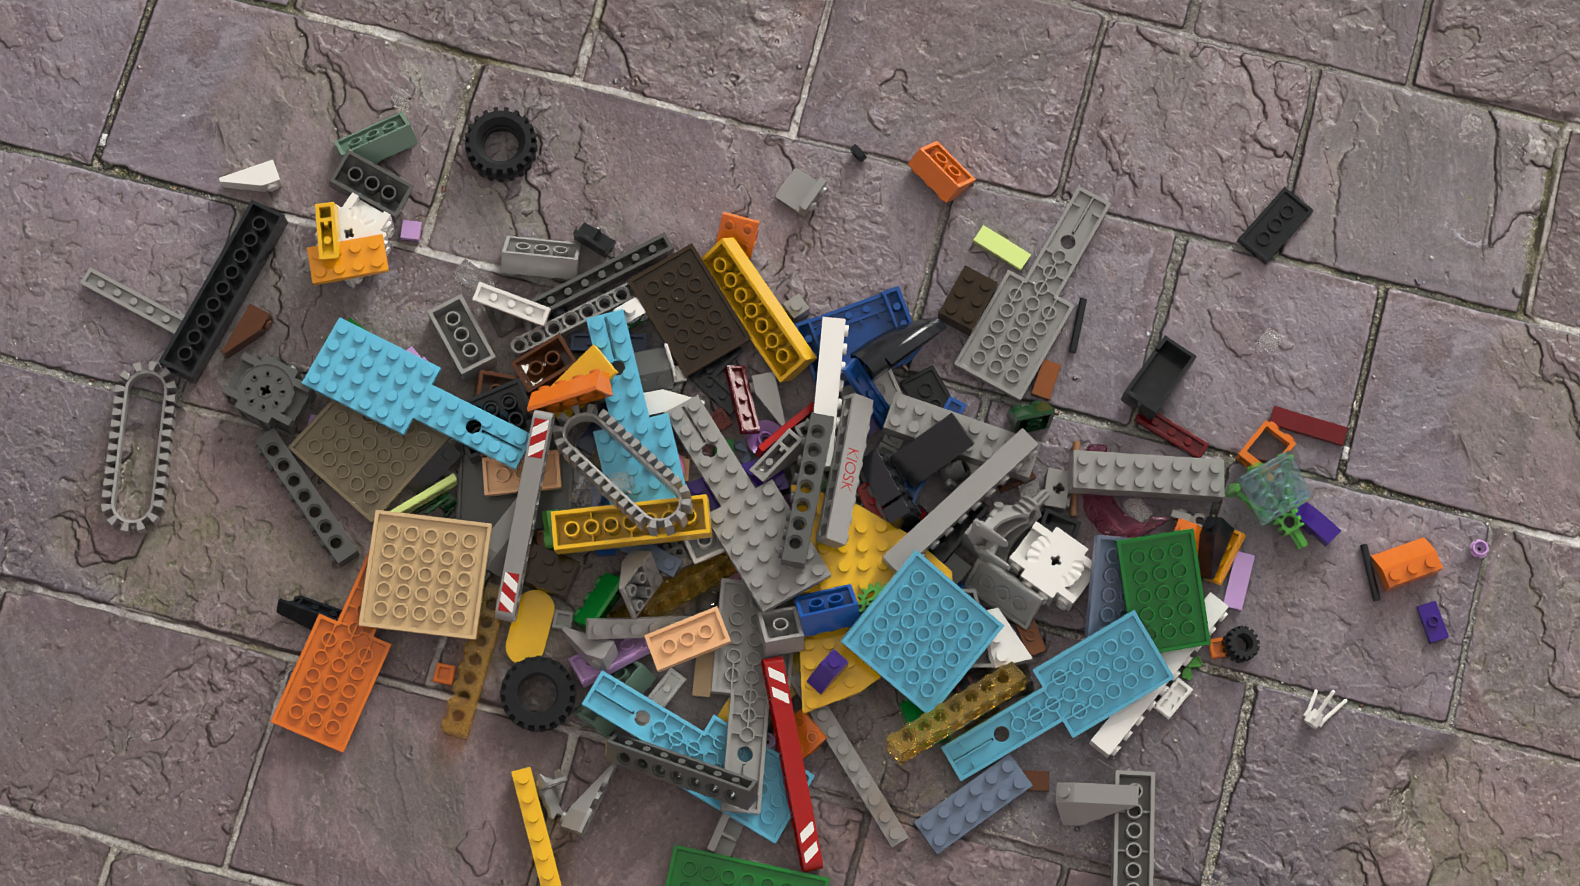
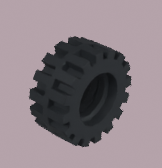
(1248, 637)

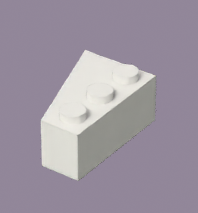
(1007, 645)

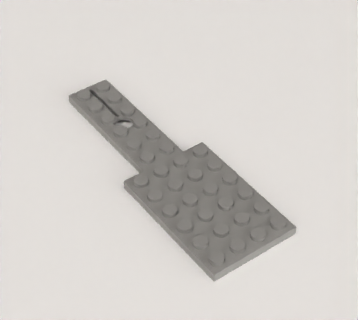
(1027, 311)
(748, 518)
(740, 675)

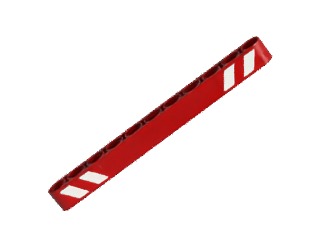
(792, 764)

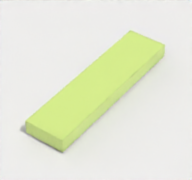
(427, 495)

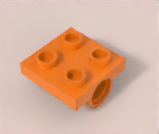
(742, 229)
(809, 733)

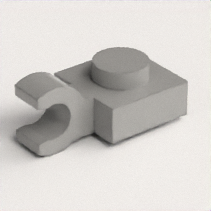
(1181, 513)

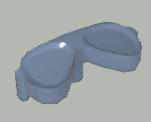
(740, 446)

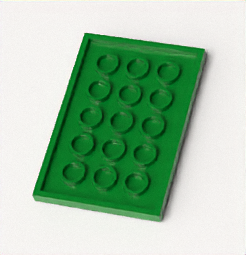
(1165, 588)

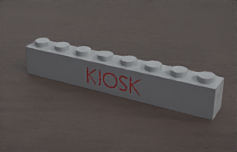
(845, 470)

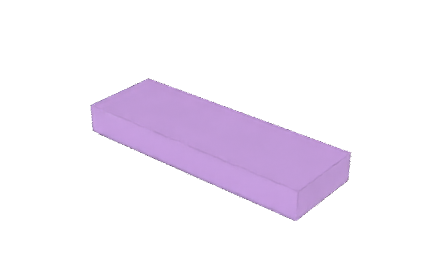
(1238, 581)

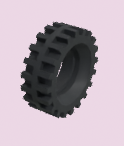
(501, 121)
(552, 716)

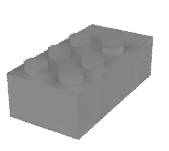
(462, 337)

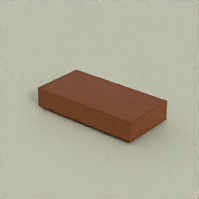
(1046, 380)

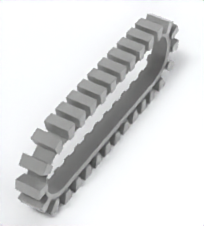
(166, 446)
(636, 450)

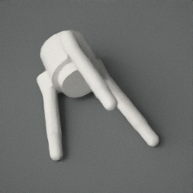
(676, 373)
(1314, 717)

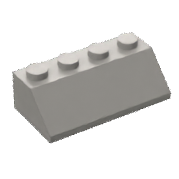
(540, 258)

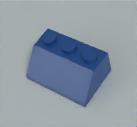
(827, 610)

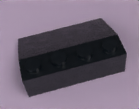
(505, 402)

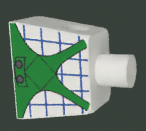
(634, 313)

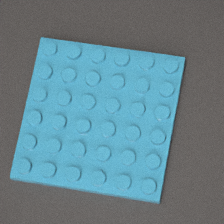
(922, 633)

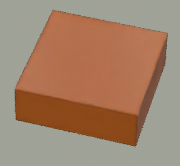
(1216, 648)
(444, 674)

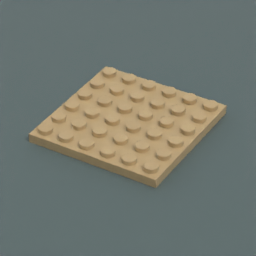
(425, 575)

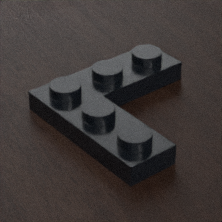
(712, 386)

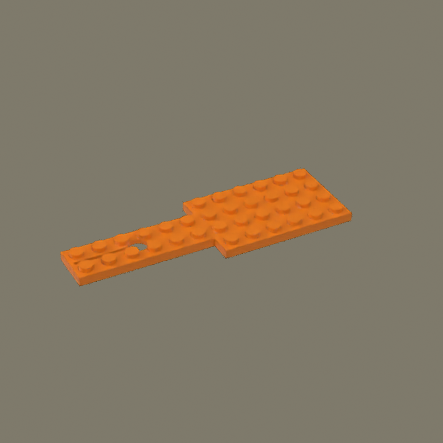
(333, 675)

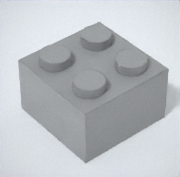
(780, 631)

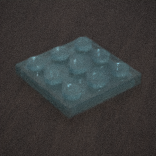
(1275, 488)

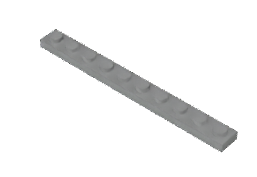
(856, 771)

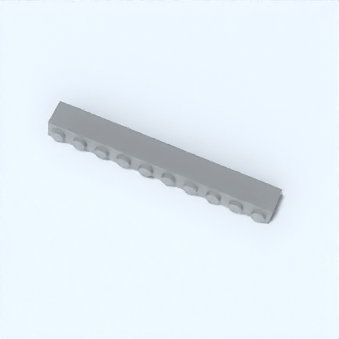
(963, 500)

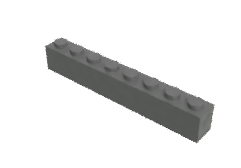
(607, 273)

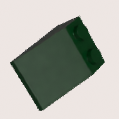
(1030, 417)

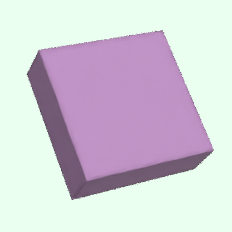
(411, 230)

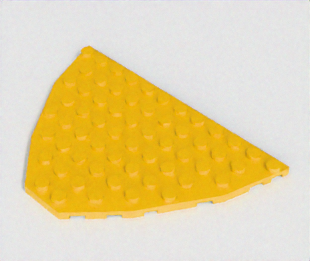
(857, 565)

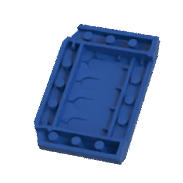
(865, 321)

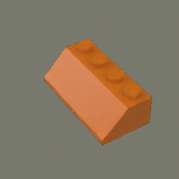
(565, 394)

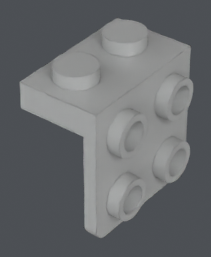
(801, 192)

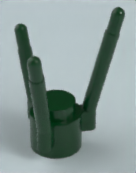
(444, 502)

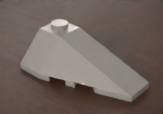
(499, 541)
(1091, 801)
(583, 810)

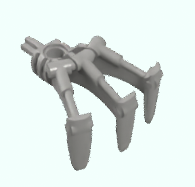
(1005, 526)

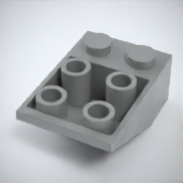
(638, 580)

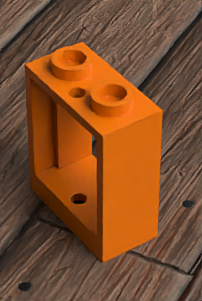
(1247, 459)

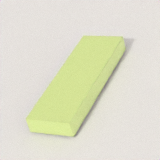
(1002, 248)

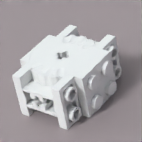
(362, 220)
(1035, 562)

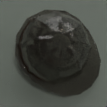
(705, 601)

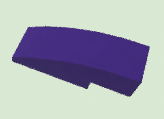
(1317, 524)

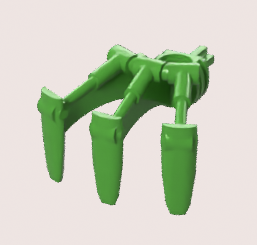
(1293, 531)

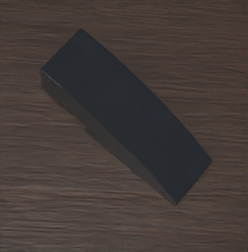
(1052, 519)

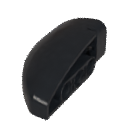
(896, 345)

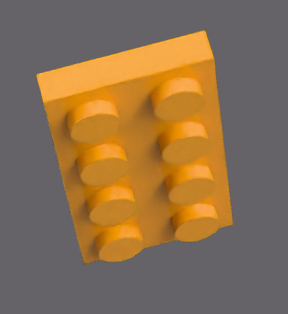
(356, 259)

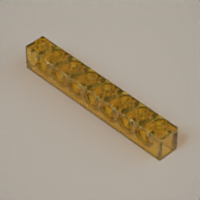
(683, 587)
(969, 706)
(462, 728)

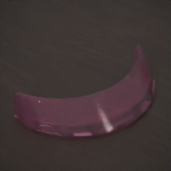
(1110, 518)

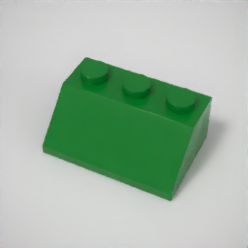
(600, 601)

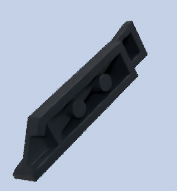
(306, 610)

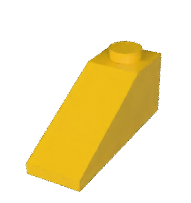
(327, 230)

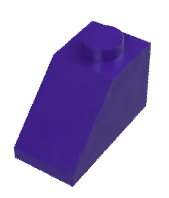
(827, 671)

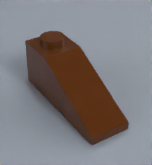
(249, 329)

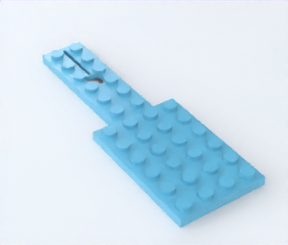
(400, 388)
(631, 411)
(1077, 688)
(680, 736)

